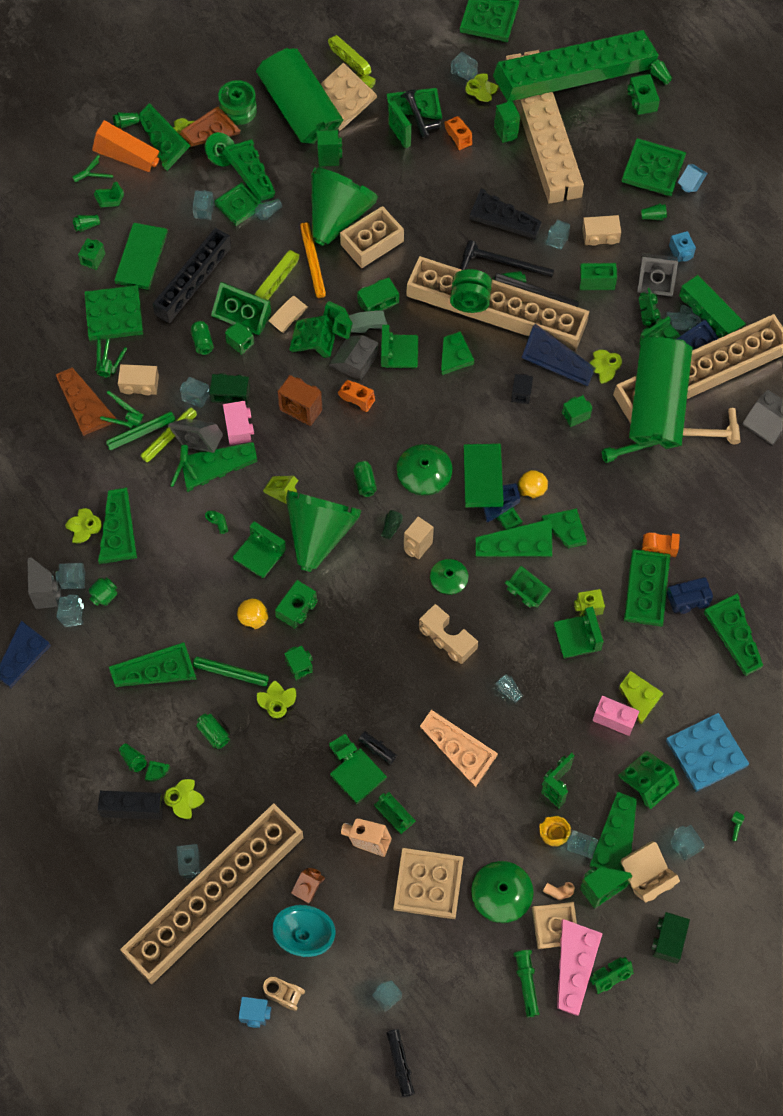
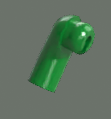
(217, 519)

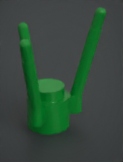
(104, 366)
(133, 416)

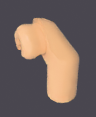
(561, 892)

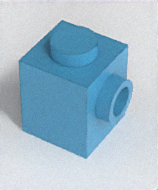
(692, 178)
(682, 246)
(254, 1012)

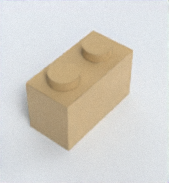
(601, 230)
(138, 379)
(418, 538)

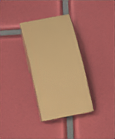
(288, 313)

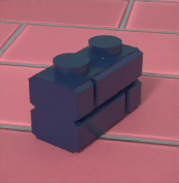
(690, 595)

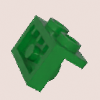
(661, 329)

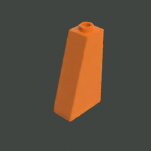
(124, 147)

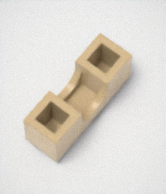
(458, 646)

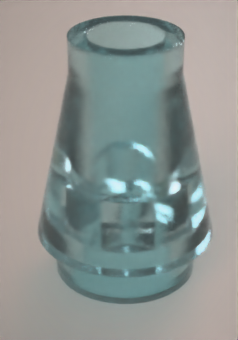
(267, 209)
(509, 688)

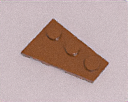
(210, 123)

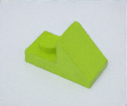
(279, 485)

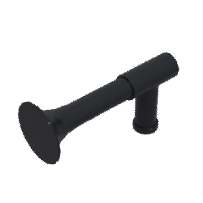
(423, 128)

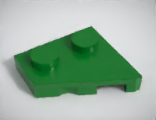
(455, 353)

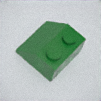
(603, 884)

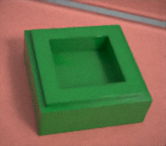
(509, 519)

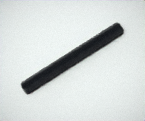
(534, 289)

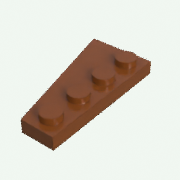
(83, 402)

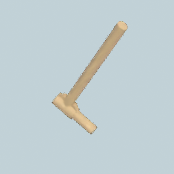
(732, 431)

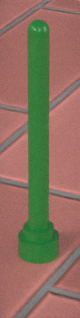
(610, 454)

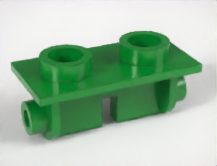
(649, 301)
(394, 812)
(620, 969)

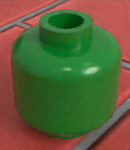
(103, 591)

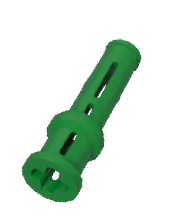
(526, 974)

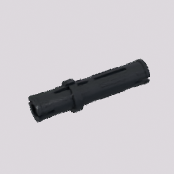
(401, 1067)

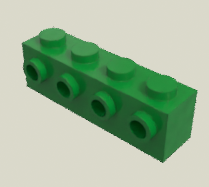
(710, 307)

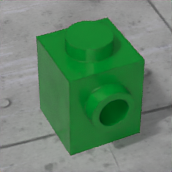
(91, 253)
(239, 337)
(577, 410)
(299, 662)

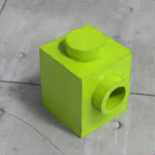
(589, 599)

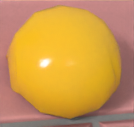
(533, 484)
(252, 613)
(555, 831)

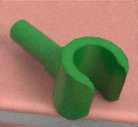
(737, 818)

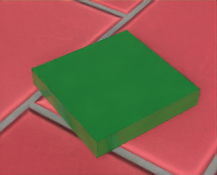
(399, 124)
(237, 204)
(358, 776)

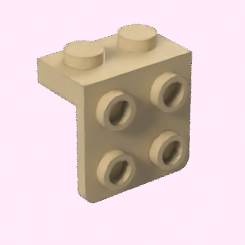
(649, 872)

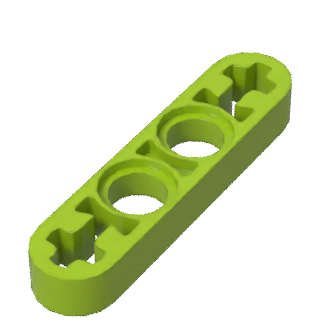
(349, 56)
(278, 275)

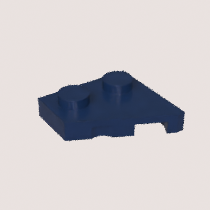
(510, 499)

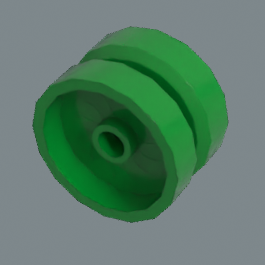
(238, 101)
(471, 291)

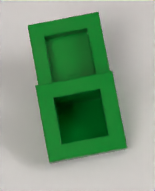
(340, 318)

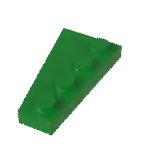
(163, 136)
(247, 164)
(213, 465)
(118, 532)
(522, 541)
(731, 626)
(157, 667)
(617, 834)

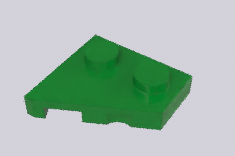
(567, 527)

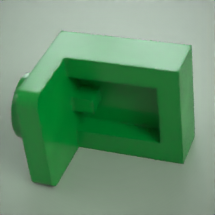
(109, 197)
(343, 748)

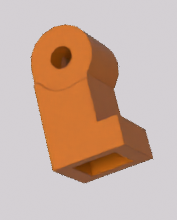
(459, 132)
(357, 394)
(661, 543)

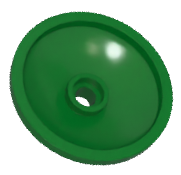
(424, 478)
(497, 904)

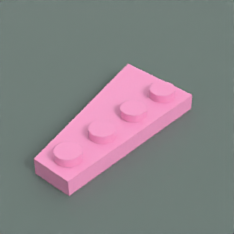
(576, 962)

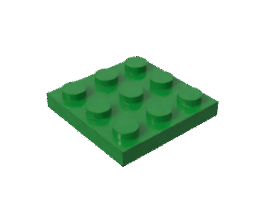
(490, 18)
(653, 167)
(113, 313)

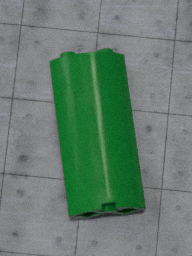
(299, 94)
(661, 392)

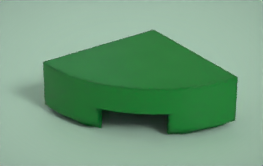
(156, 771)

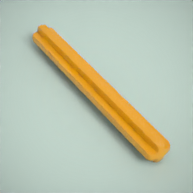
(312, 260)

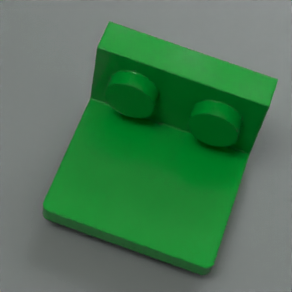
(313, 334)
(398, 350)
(260, 550)
(579, 634)
(650, 778)
(552, 787)

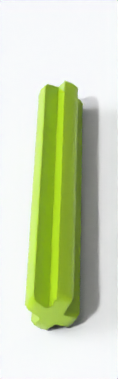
(165, 437)

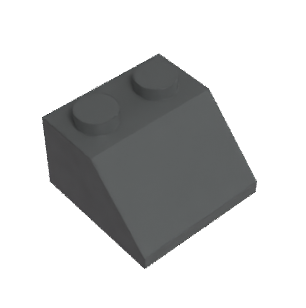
(658, 274)
(355, 356)
(766, 417)
(197, 434)
(42, 586)

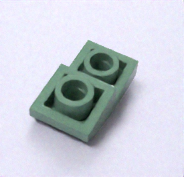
(368, 319)

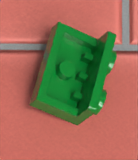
(528, 587)

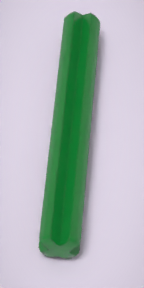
(140, 430)
(230, 671)

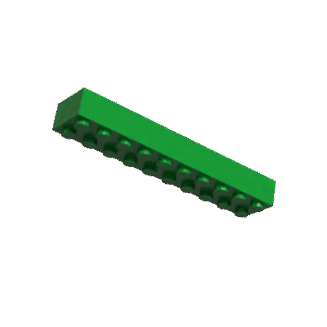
(574, 65)

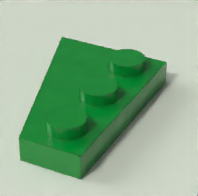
(426, 100)

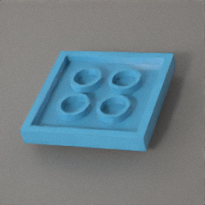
(707, 752)

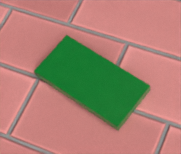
(141, 256)
(483, 475)
(647, 587)

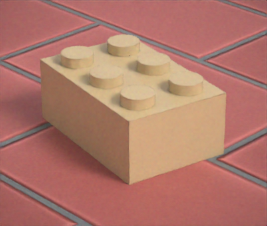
(372, 237)

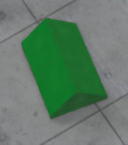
(241, 306)

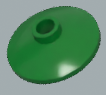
(214, 142)
(449, 584)

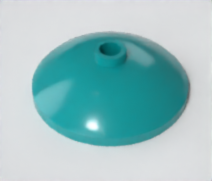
(303, 930)

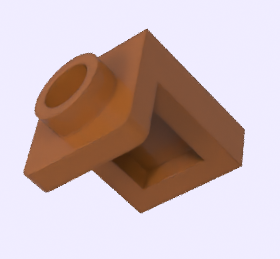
(307, 884)

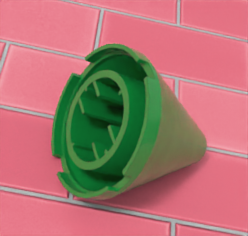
(336, 204)
(317, 527)

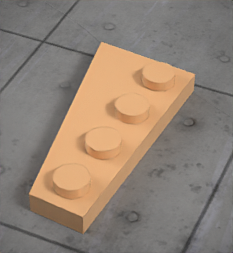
(461, 748)

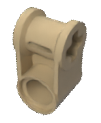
(284, 993)

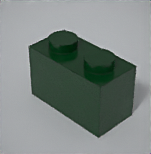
(229, 388)
(670, 937)

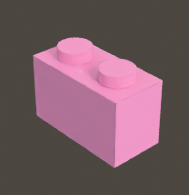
(237, 422)
(615, 715)

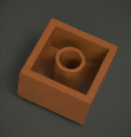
(300, 400)

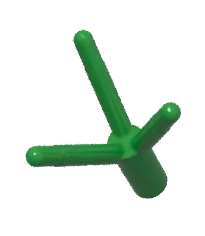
(86, 172)
(183, 461)

